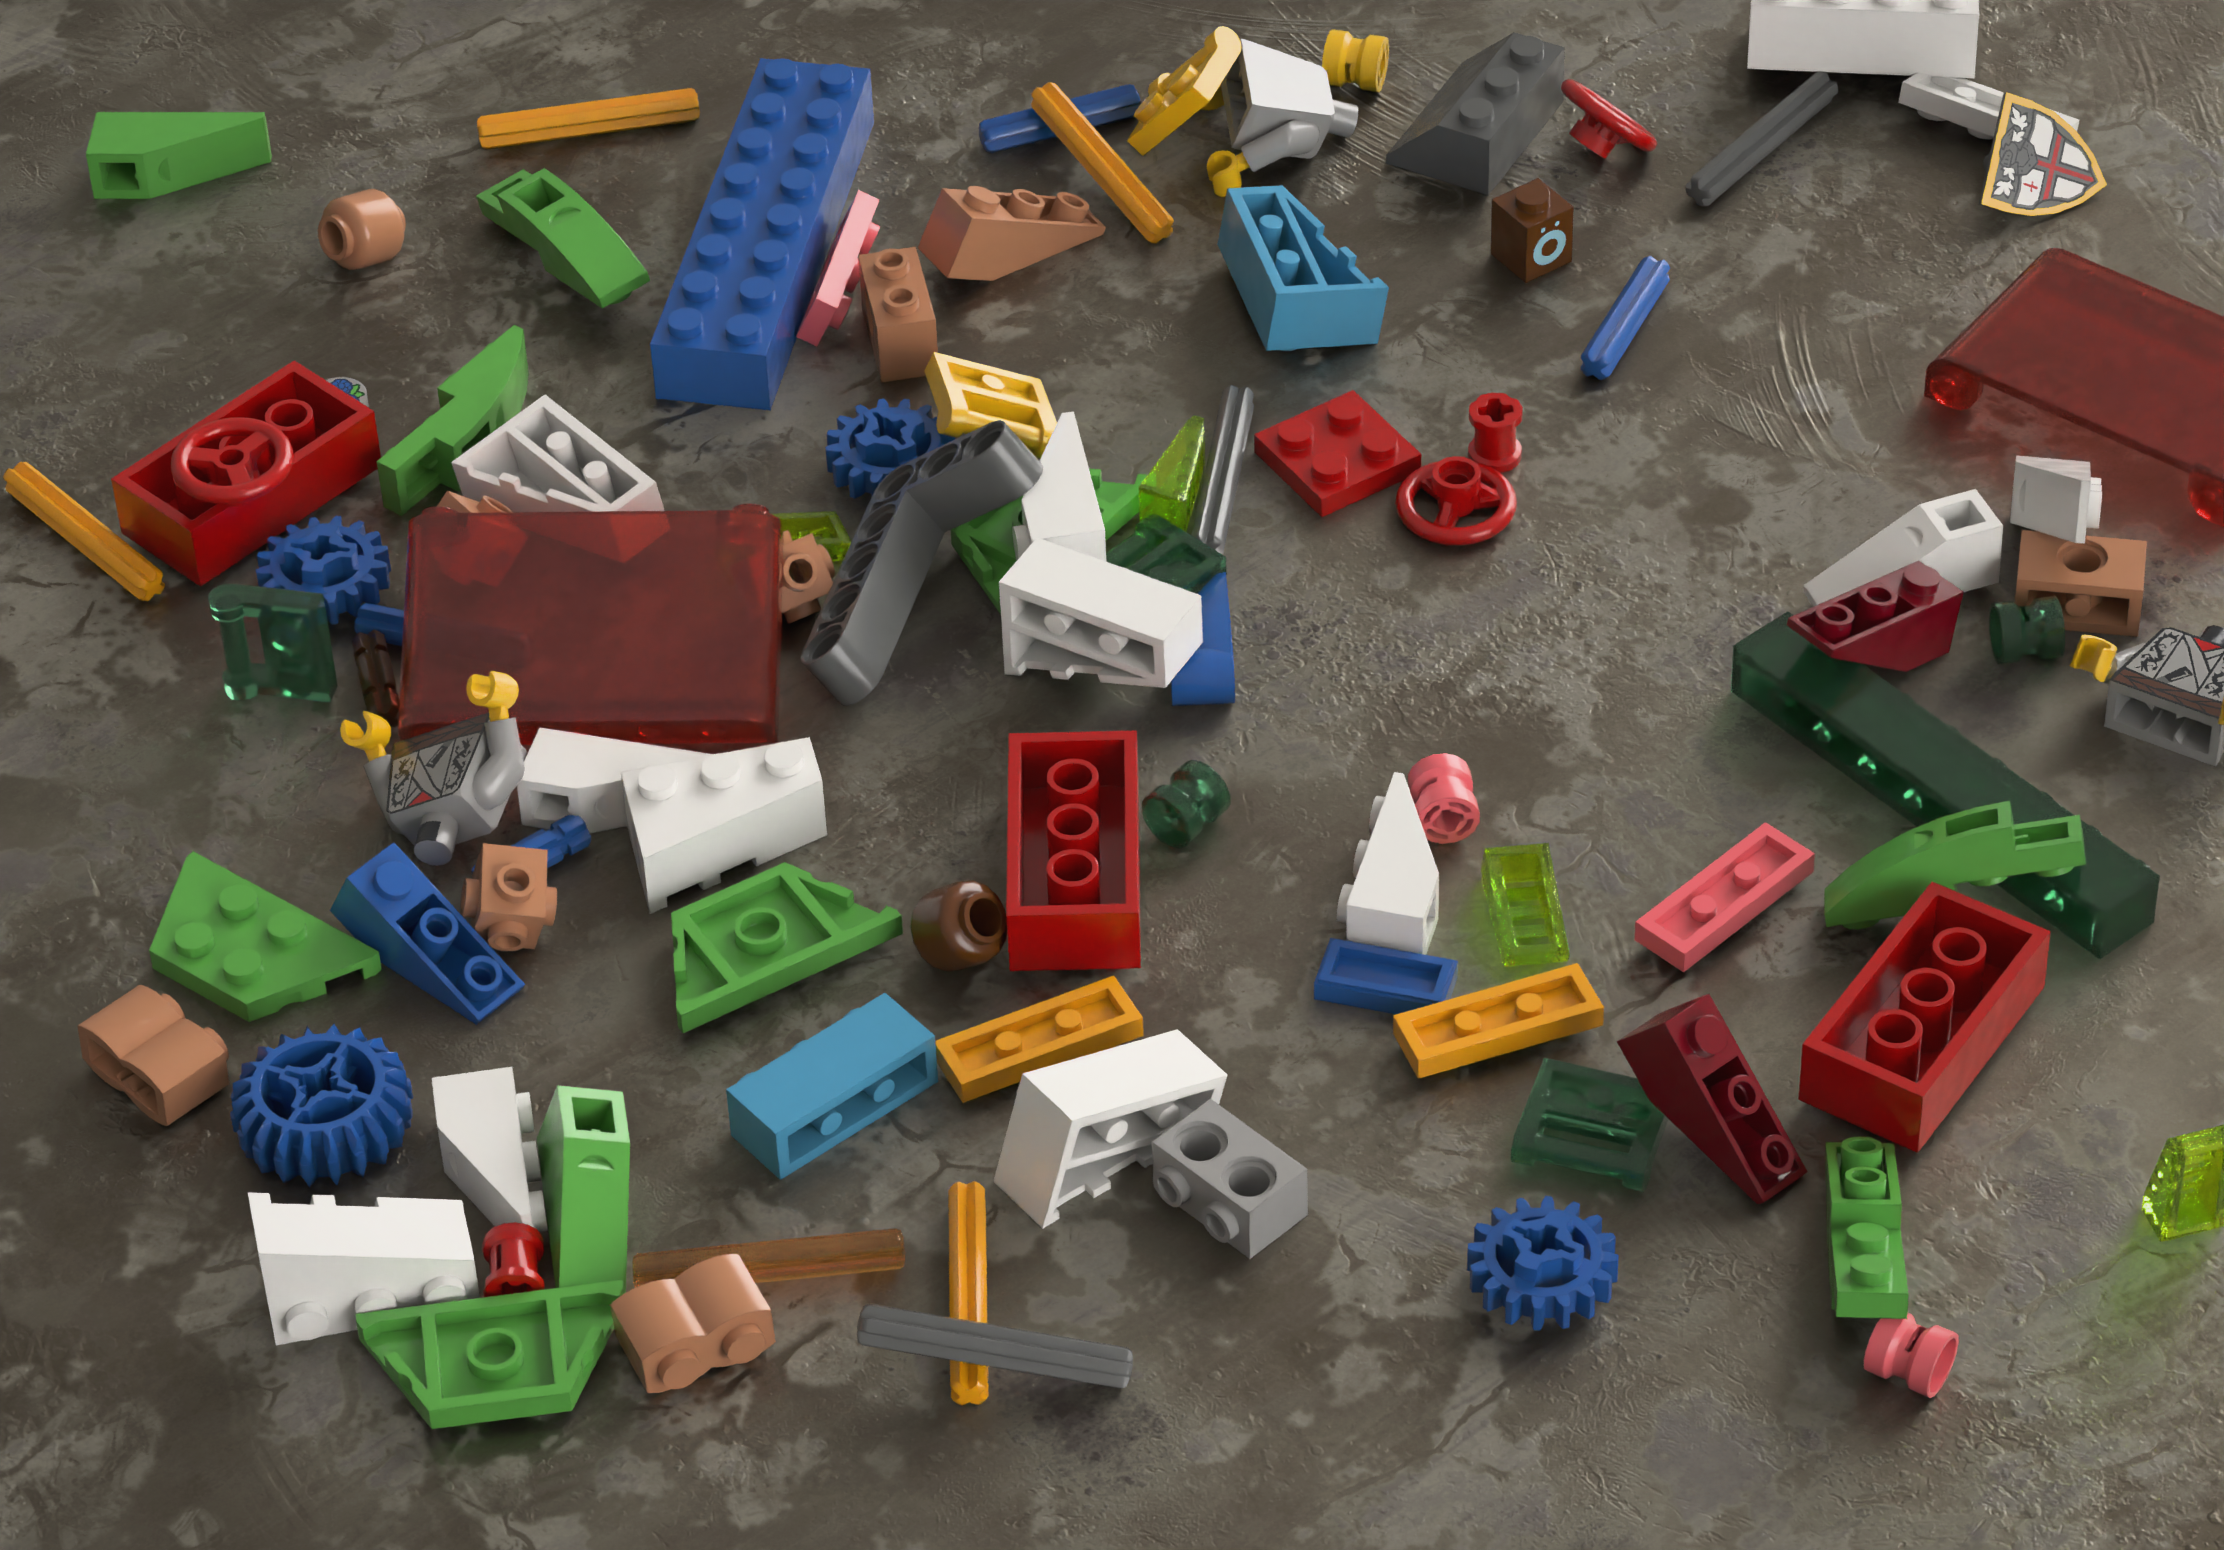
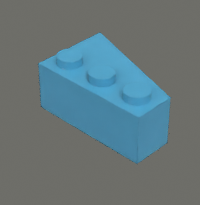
(1293, 277)

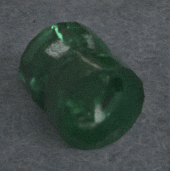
(2026, 630)
(1191, 798)

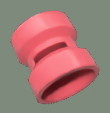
(1444, 798)
(1911, 1353)

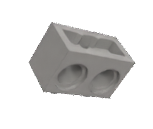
(1229, 1179)

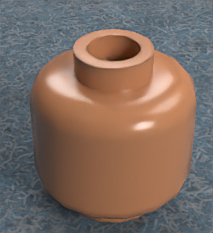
(361, 229)

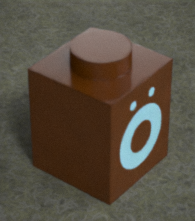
(1531, 230)

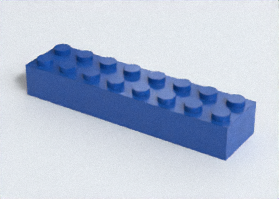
(763, 235)

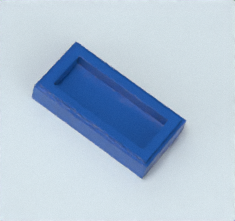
(1382, 977)

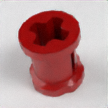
(1495, 426)
(513, 1259)

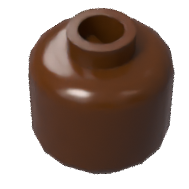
(959, 925)

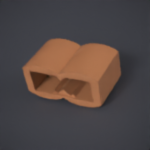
(154, 1054)
(693, 1323)

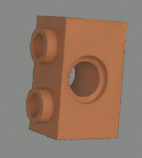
(897, 312)
(2094, 581)

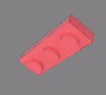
(840, 270)
(1724, 897)

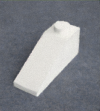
(1063, 500)

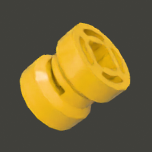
(1356, 60)

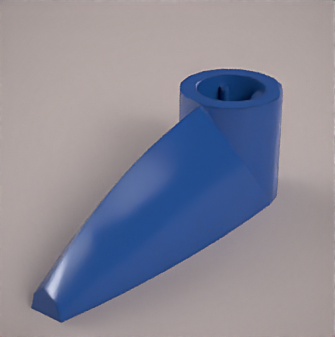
(1210, 670)

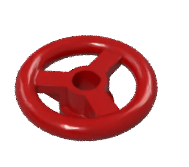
(1604, 123)
(233, 467)
(1459, 488)

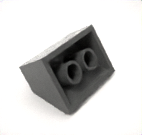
(1485, 114)

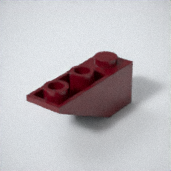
(1888, 621)
(1712, 1096)

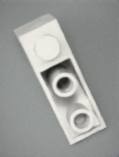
(2056, 497)
(1950, 534)
(583, 777)
(1395, 880)
(483, 1145)

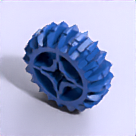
(339, 1103)

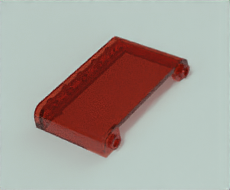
(2104, 359)
(601, 619)

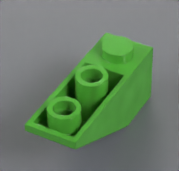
(169, 151)
(586, 1184)

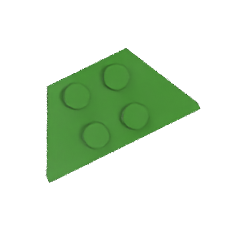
(988, 540)
(766, 938)
(248, 944)
(493, 1352)

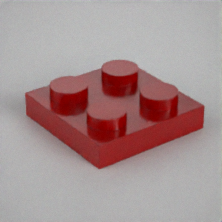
(1337, 453)

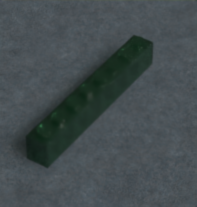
(1933, 772)

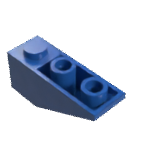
(423, 935)

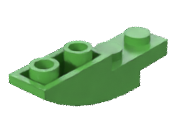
(567, 233)
(471, 407)
(1958, 848)
(1864, 1230)

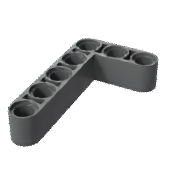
(898, 545)

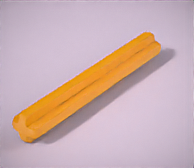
(588, 118)
(1102, 162)
(84, 531)
(967, 1281)

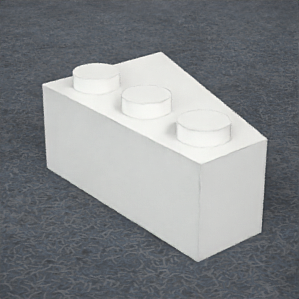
(553, 465)
(1094, 618)
(1097, 1116)
(348, 1260)

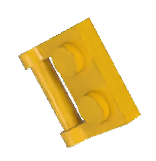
(1185, 91)
(978, 394)

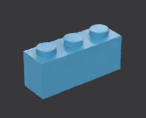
(832, 1085)

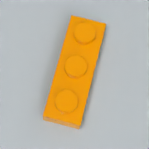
(1498, 1020)
(1038, 1037)

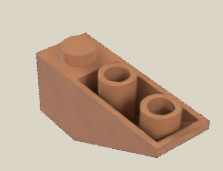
(997, 233)

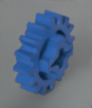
(878, 443)
(330, 561)
(1542, 1263)

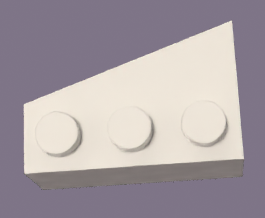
(721, 811)

